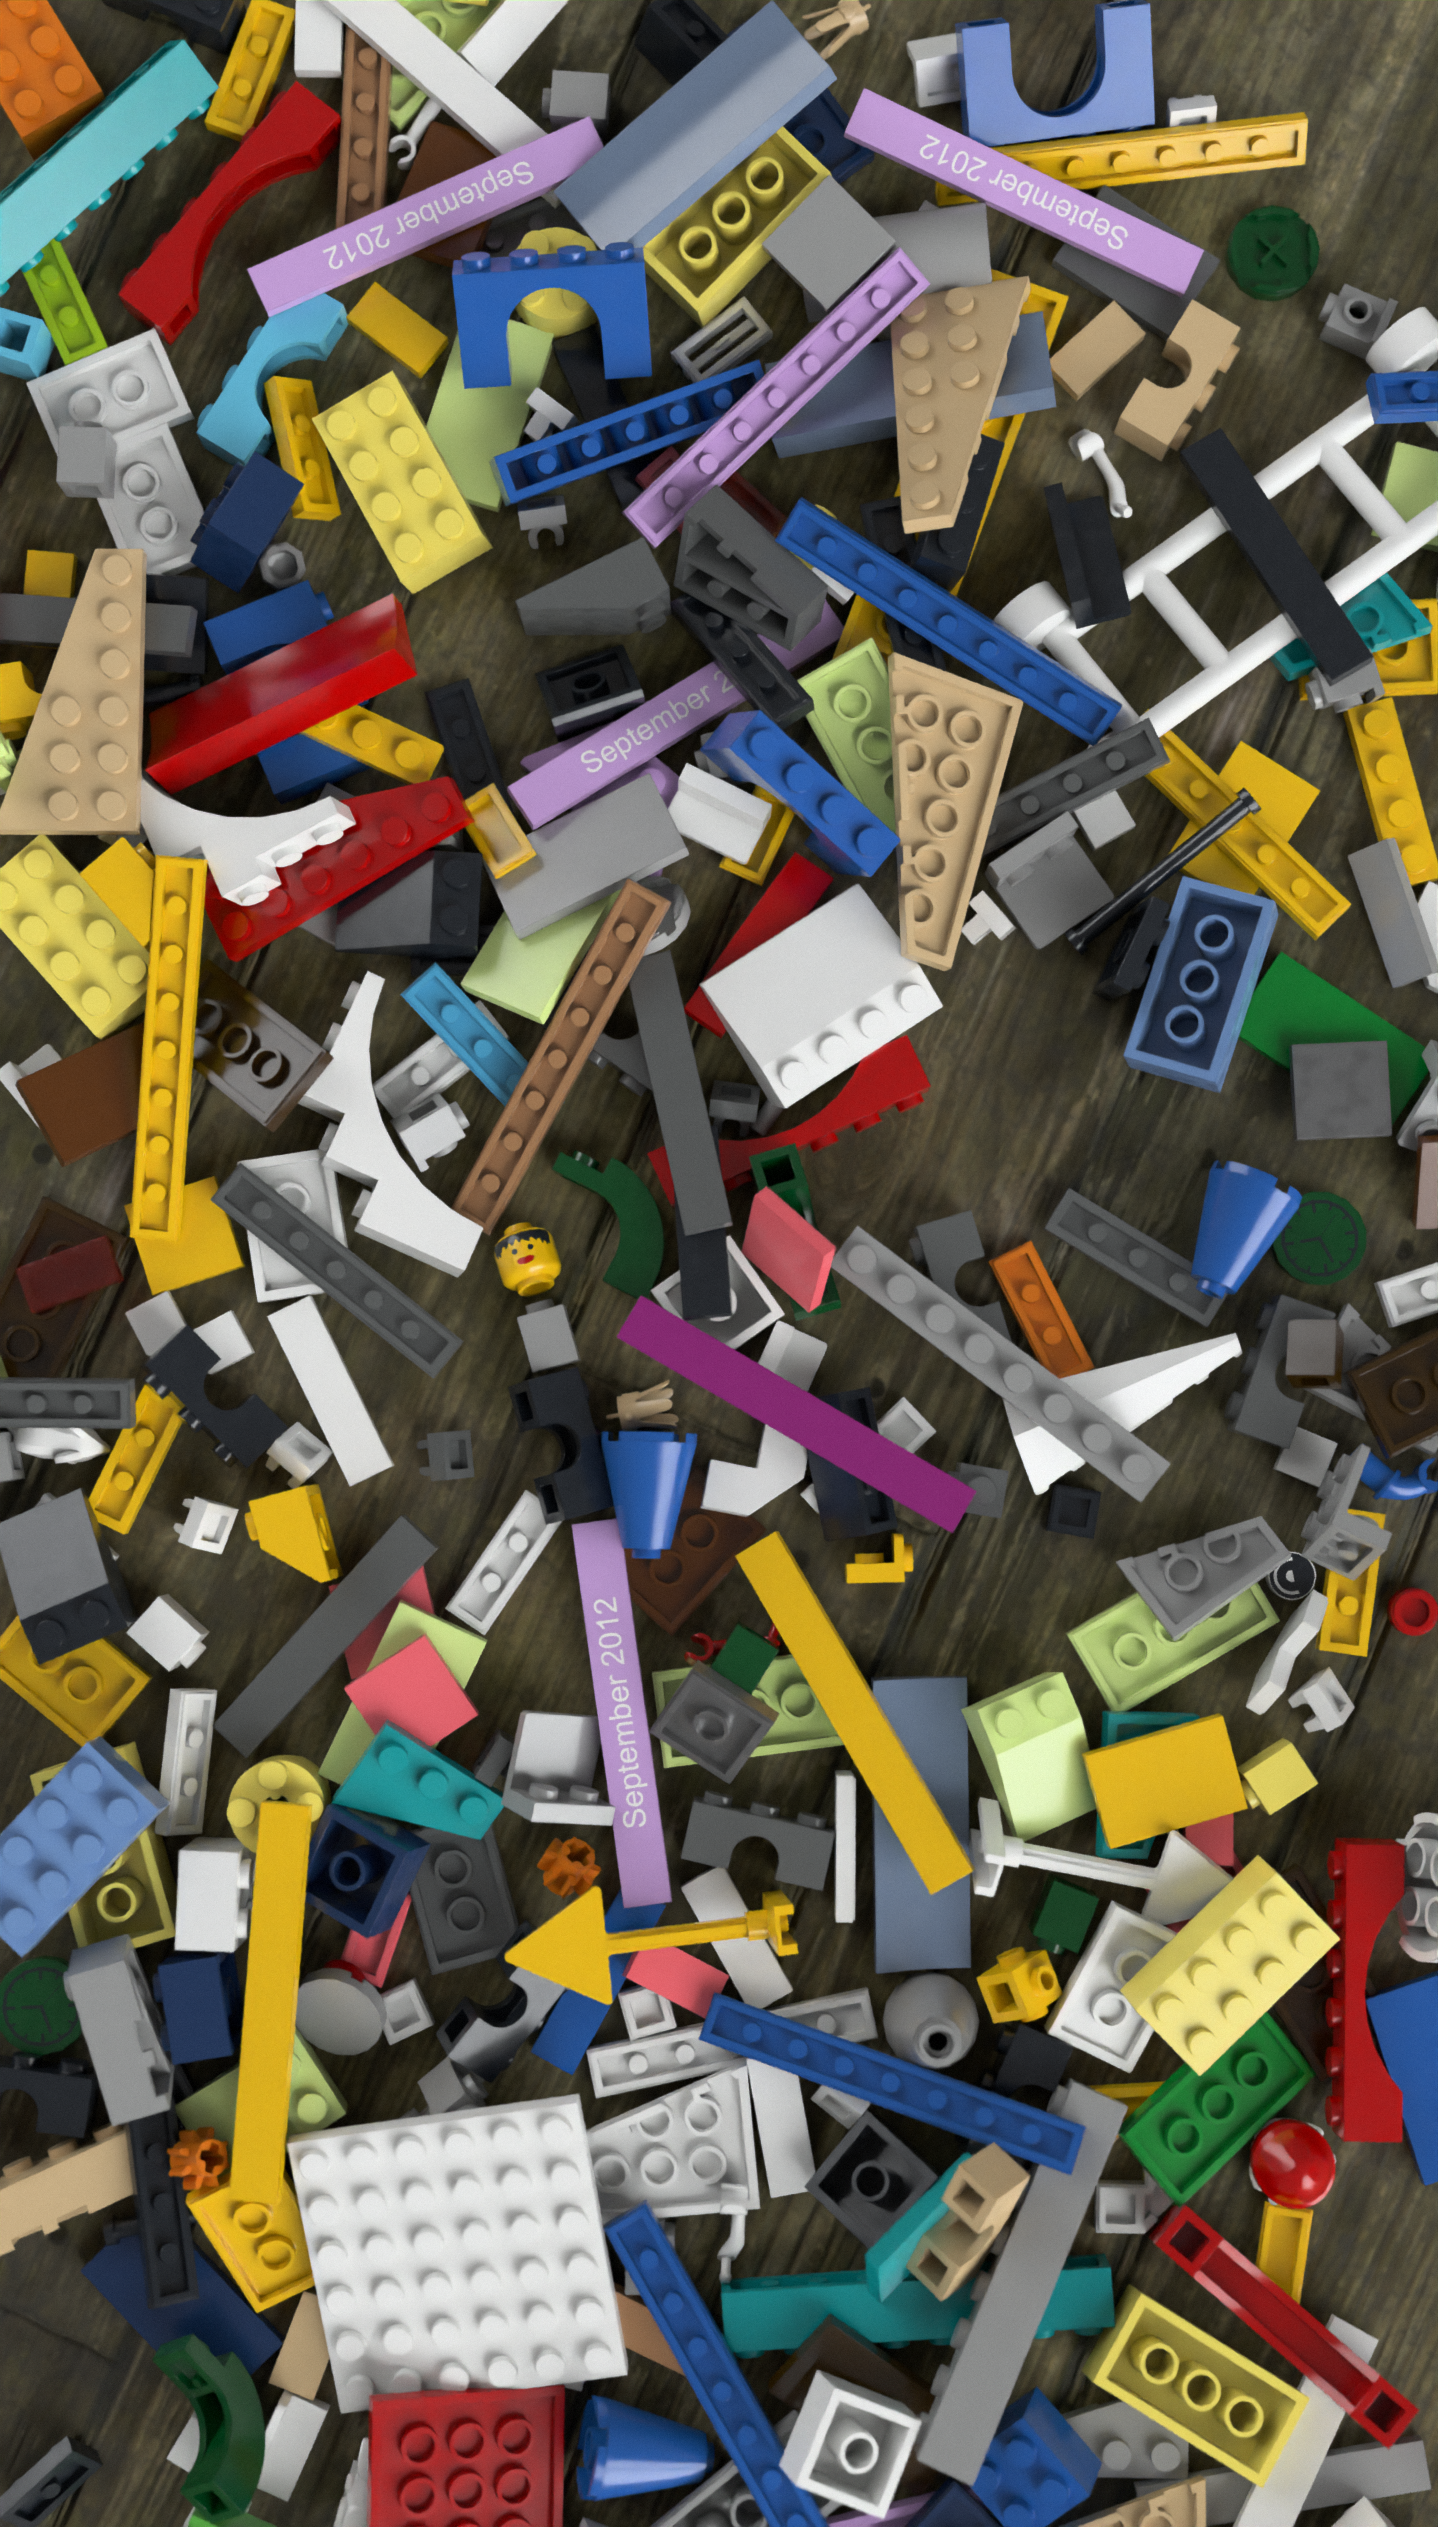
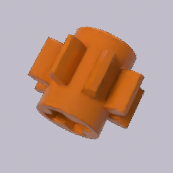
(568, 1867)
(198, 2158)

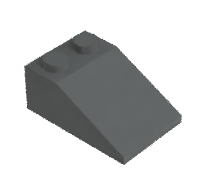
(602, 598)

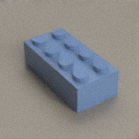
(1201, 984)
(70, 1840)

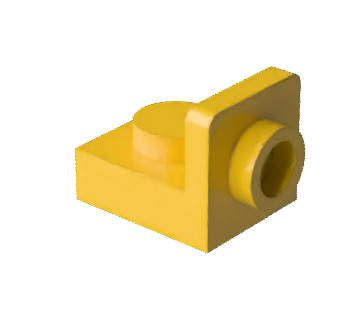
(873, 1569)

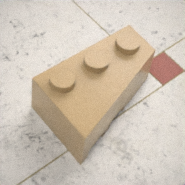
(63, 2184)

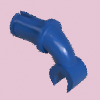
(1391, 1485)

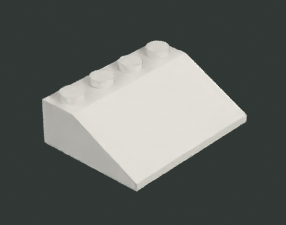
(820, 996)

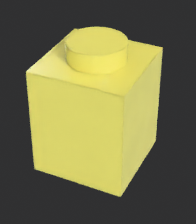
(1275, 1777)

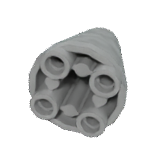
(930, 2005)

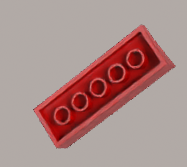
(280, 695)

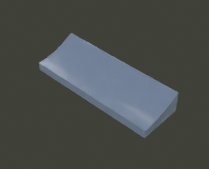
(696, 132)
(861, 397)
(908, 1922)

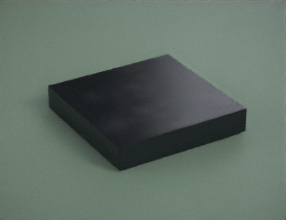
(185, 592)

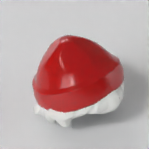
(1292, 2163)

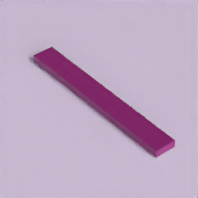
(796, 1414)

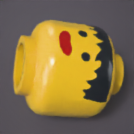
(527, 1259)

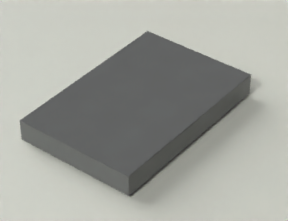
(1141, 300)
(462, 1899)

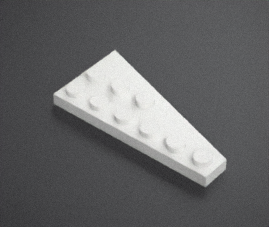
(678, 2149)

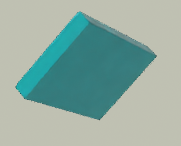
(891, 2253)

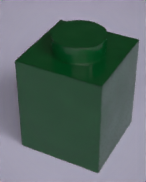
(744, 1657)
(1062, 1915)

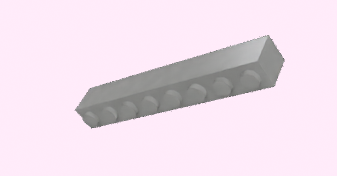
(999, 1364)
(1015, 2292)

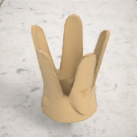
(847, 15)
(640, 1409)

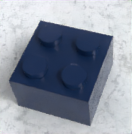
(243, 520)
(361, 1868)
(199, 2004)

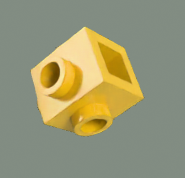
(1019, 1986)

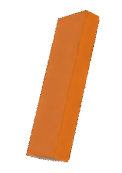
(1040, 1311)

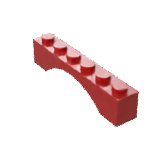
(286, 143)
(881, 1081)
(1366, 1888)
(1284, 2324)

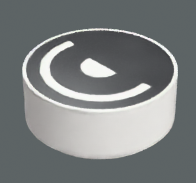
(1293, 1578)

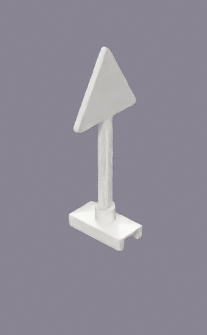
(1177, 1886)

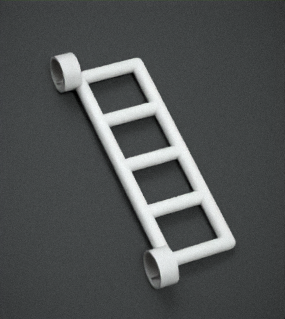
(1047, 621)

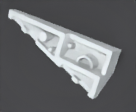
(1123, 1391)

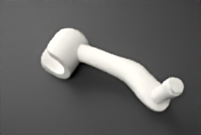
(414, 134)
(1088, 444)
(733, 2202)

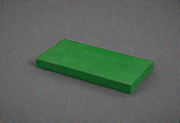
(1302, 1008)
(1204, 2120)

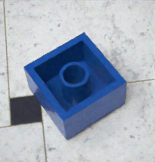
(1035, 2465)

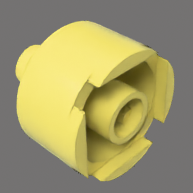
(556, 308)
(269, 1780)

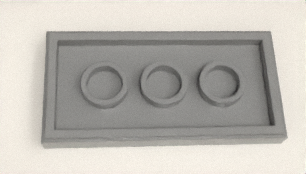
(590, 856)

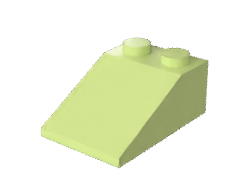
(1033, 1753)
(312, 2103)

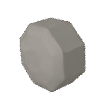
(281, 566)

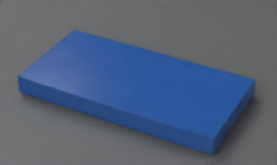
(1407, 2042)

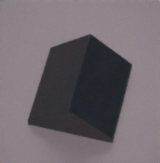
(590, 692)

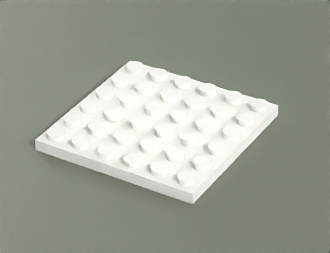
(459, 2251)

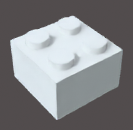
(752, 1303)
(214, 1894)
(850, 2444)

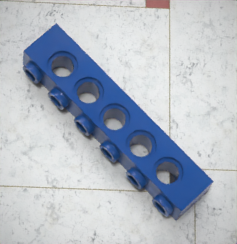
(620, 435)

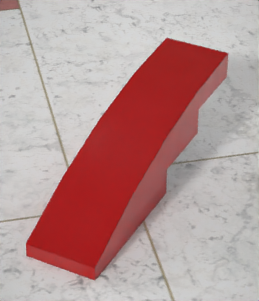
(785, 902)

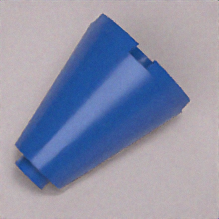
(1238, 1225)
(647, 1486)
(637, 2451)

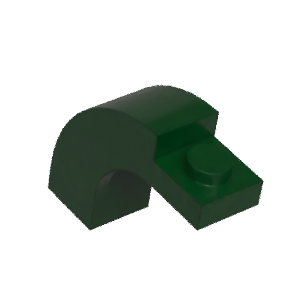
(784, 1175)
(641, 1229)
(228, 2423)

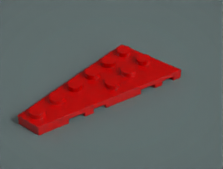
(387, 833)

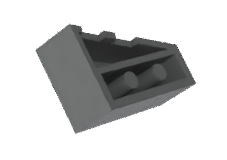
(745, 573)

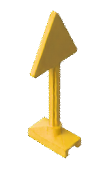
(576, 1948)

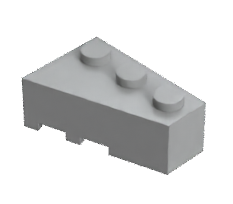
(121, 2028)

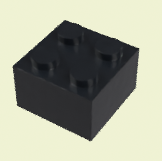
(872, 2178)

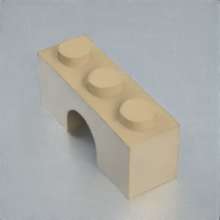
(1158, 415)
(979, 2205)

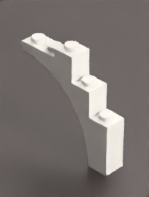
(237, 849)
(400, 1207)

